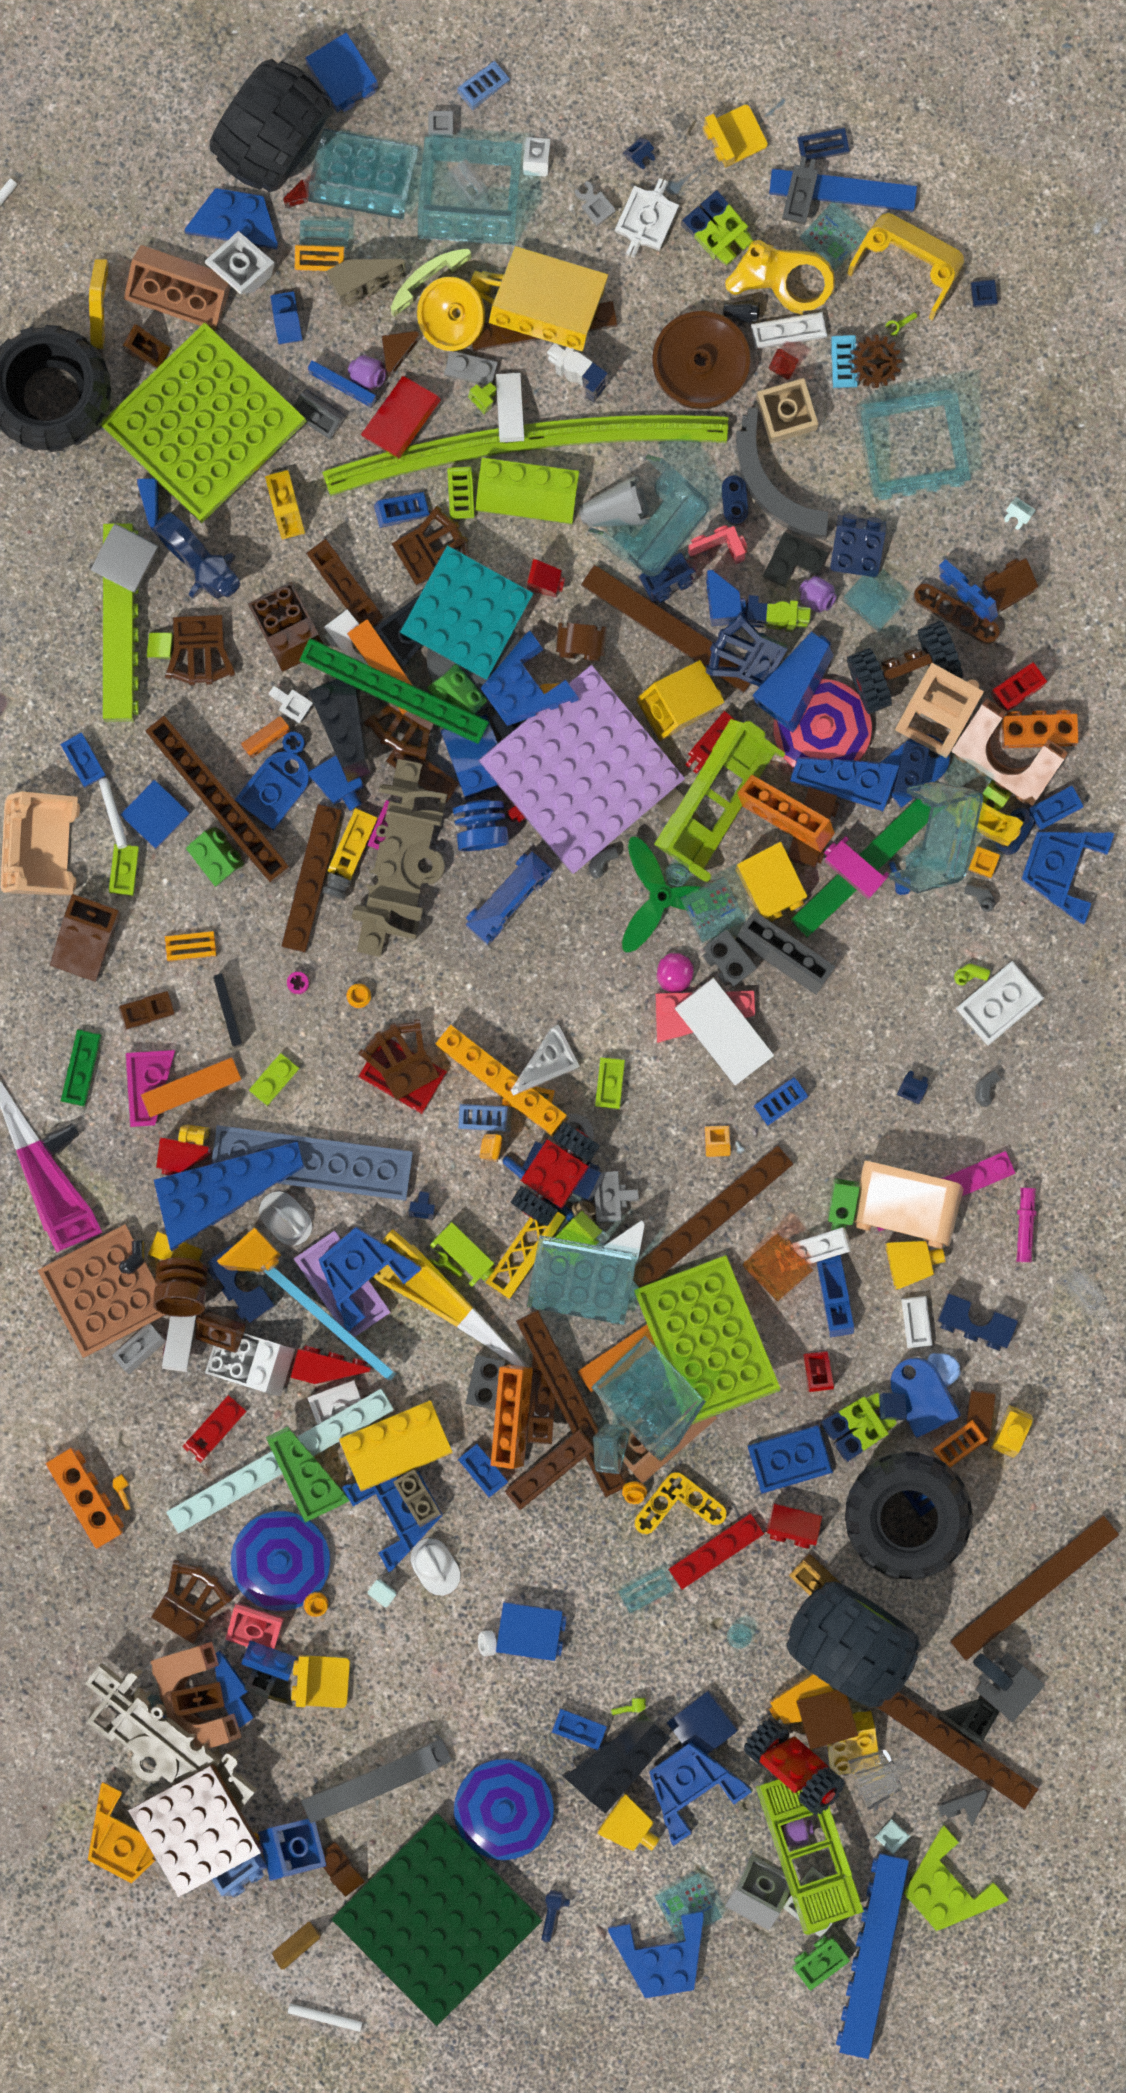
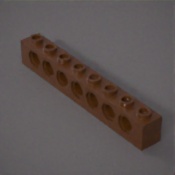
(217, 800)

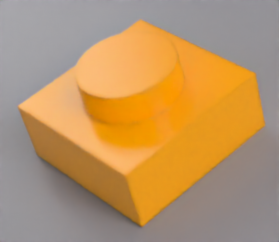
(983, 862)

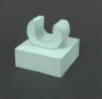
(1021, 511)

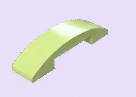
(452, 260)

